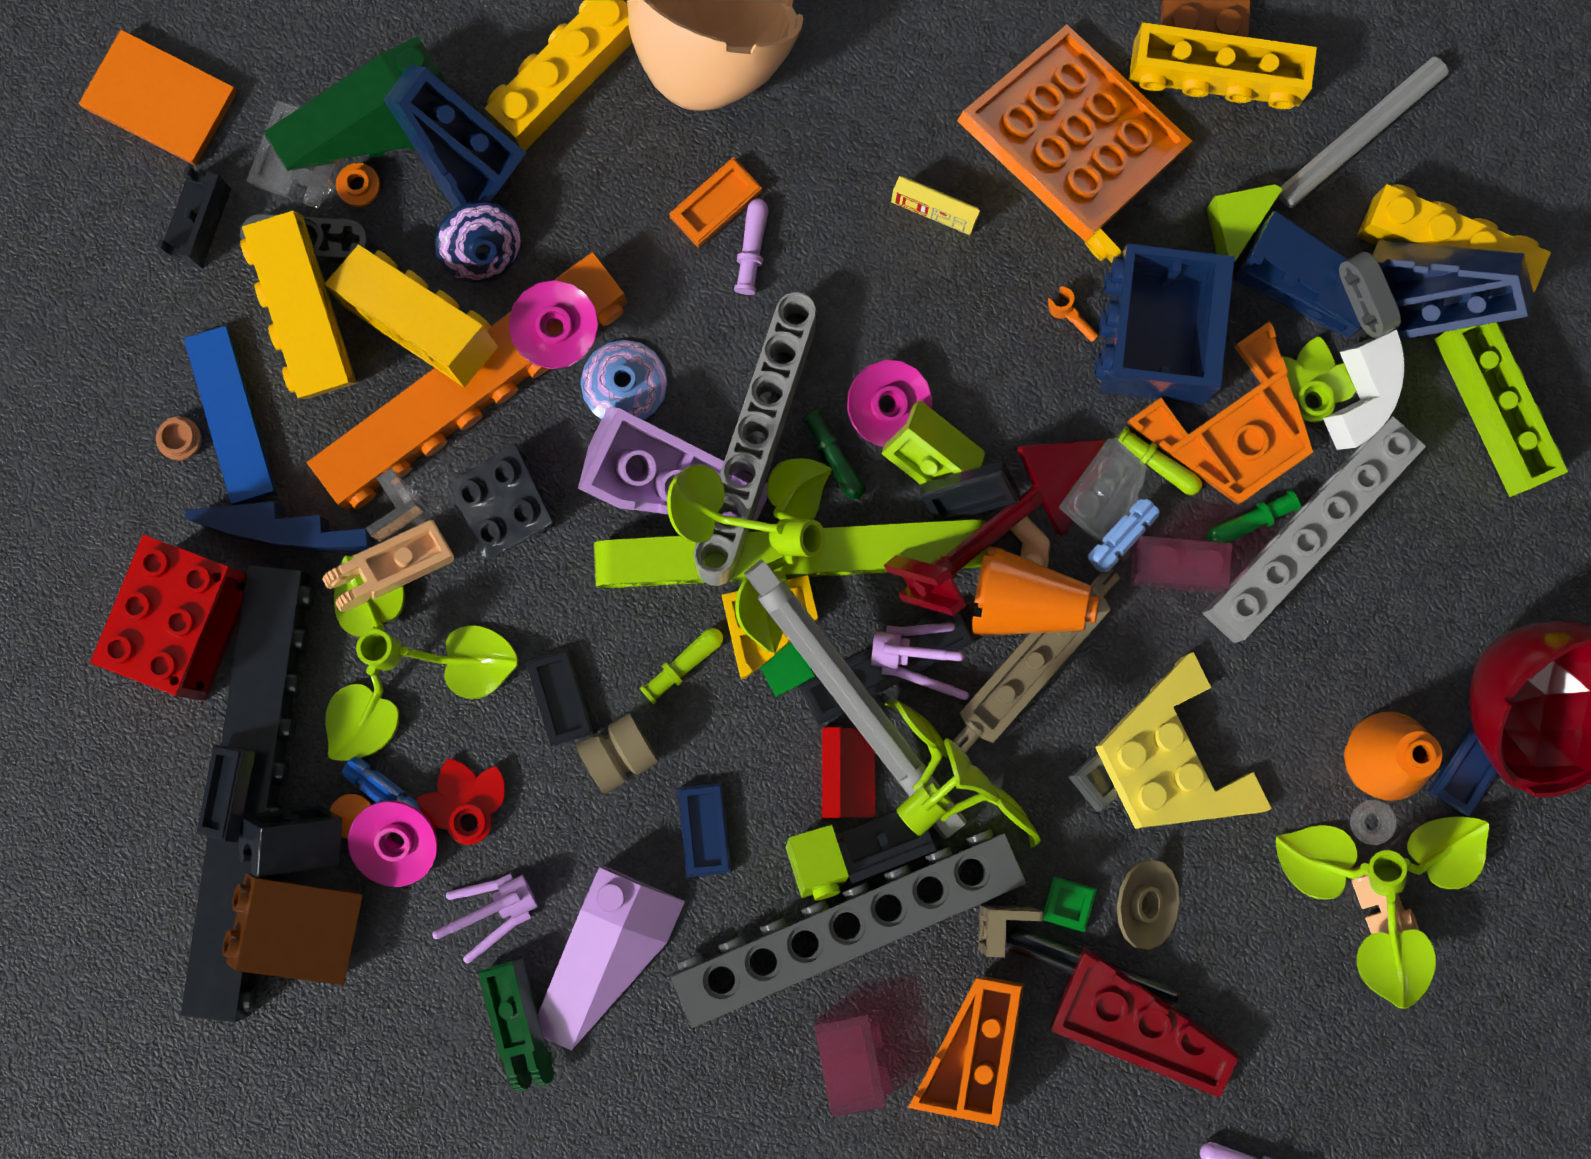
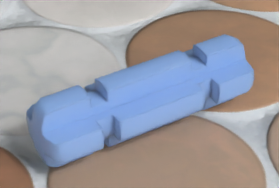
(1123, 535)

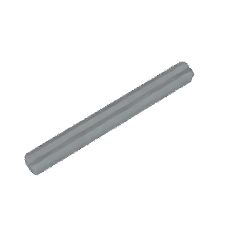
(1363, 131)

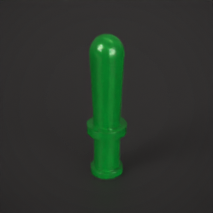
(1248, 522)

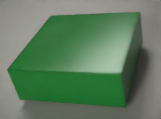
(786, 670)
(1068, 903)

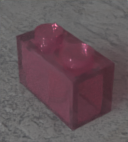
(1181, 564)
(851, 1064)

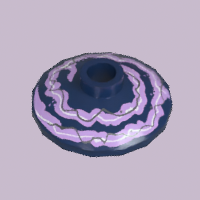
(470, 227)

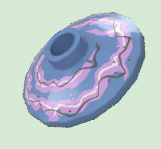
(640, 396)

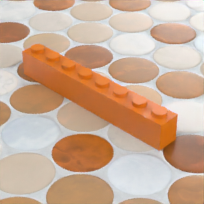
(437, 405)

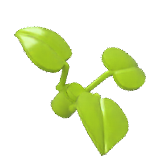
(796, 493)
(361, 721)
(930, 802)
(1446, 848)

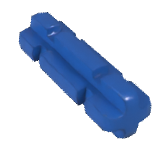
(374, 783)

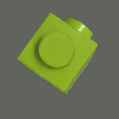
(817, 863)

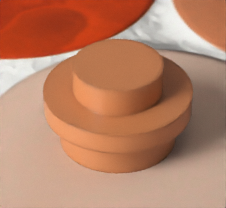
(178, 438)

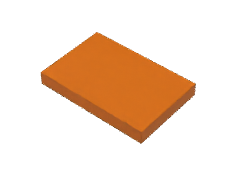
(158, 97)

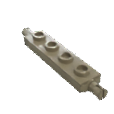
(1024, 675)

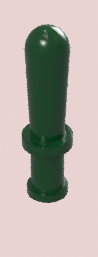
(841, 466)

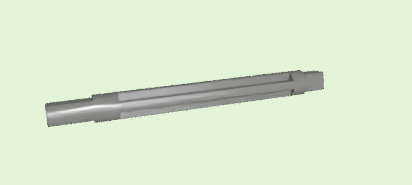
(844, 685)

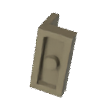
(993, 926)

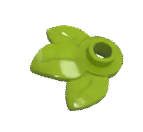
(1317, 375)

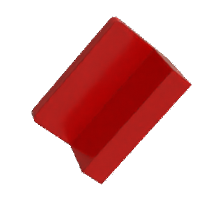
(847, 774)

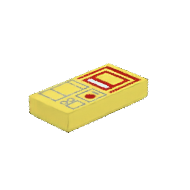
(935, 205)

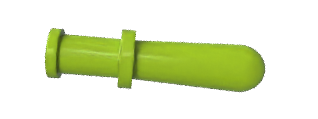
(1171, 470)
(694, 654)

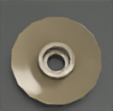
(1148, 904)

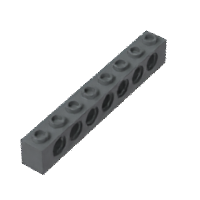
(705, 1003)

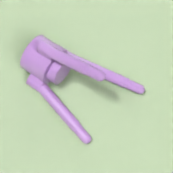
(892, 650)
(512, 899)

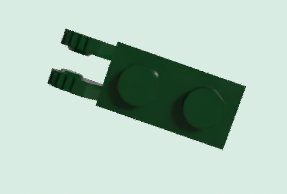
(516, 1025)

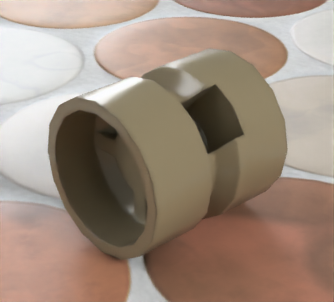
(619, 752)

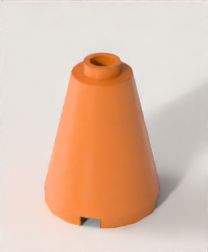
(1029, 598)
(1391, 756)

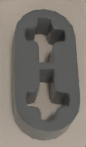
(1369, 294)

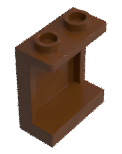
(292, 930)

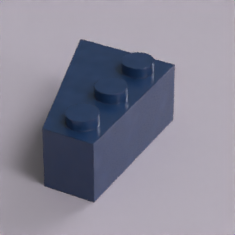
(452, 138)
(1298, 274)
(1453, 286)

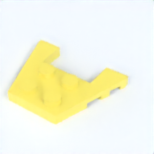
(1158, 767)

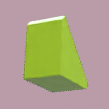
(1237, 216)

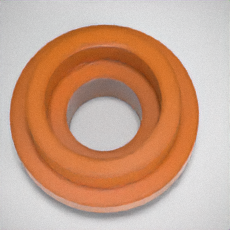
(364, 195)

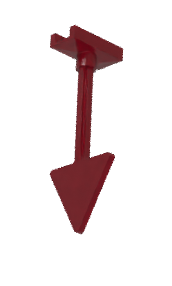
(1053, 473)

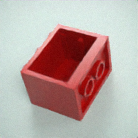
(171, 620)

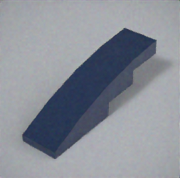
(267, 525)

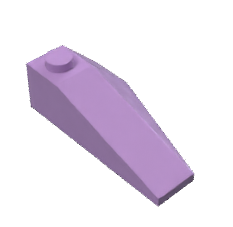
(636, 462)
(609, 946)

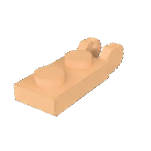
(391, 564)

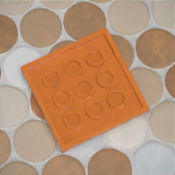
(1074, 132)

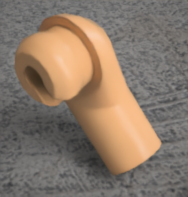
(1034, 542)

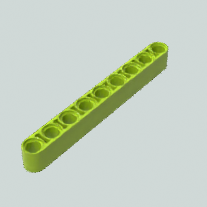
(845, 552)

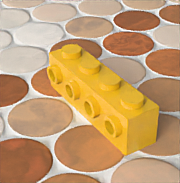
(1222, 65)
(560, 71)
(1403, 217)
(298, 305)
(413, 315)

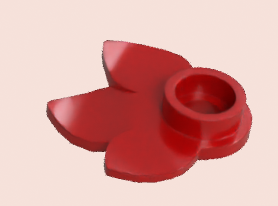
(461, 795)

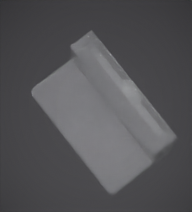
(408, 512)

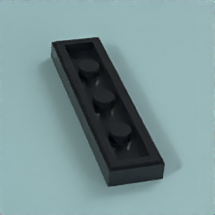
(825, 706)

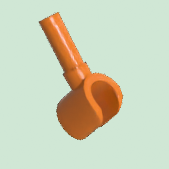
(1071, 313)

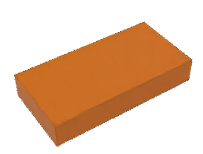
(716, 202)

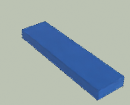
(230, 415)

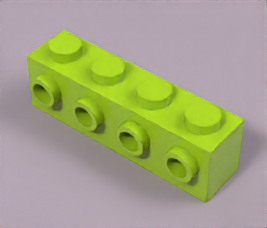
(1501, 406)

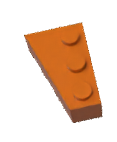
(976, 1056)

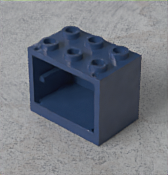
(1165, 324)

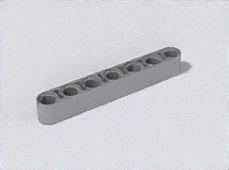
(760, 417)

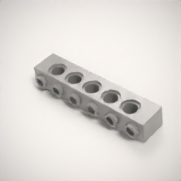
(1313, 530)

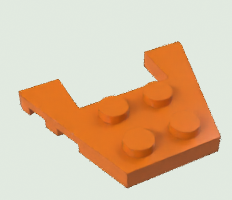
(1247, 440)

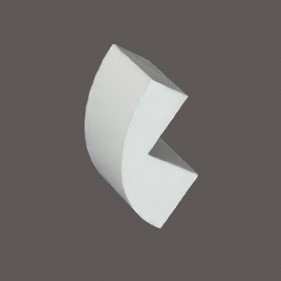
(1378, 376)

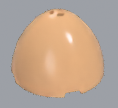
(711, 49)

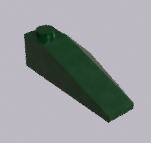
(350, 115)

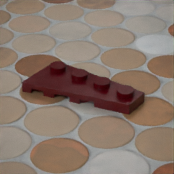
(1135, 1025)

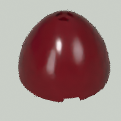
(1536, 707)

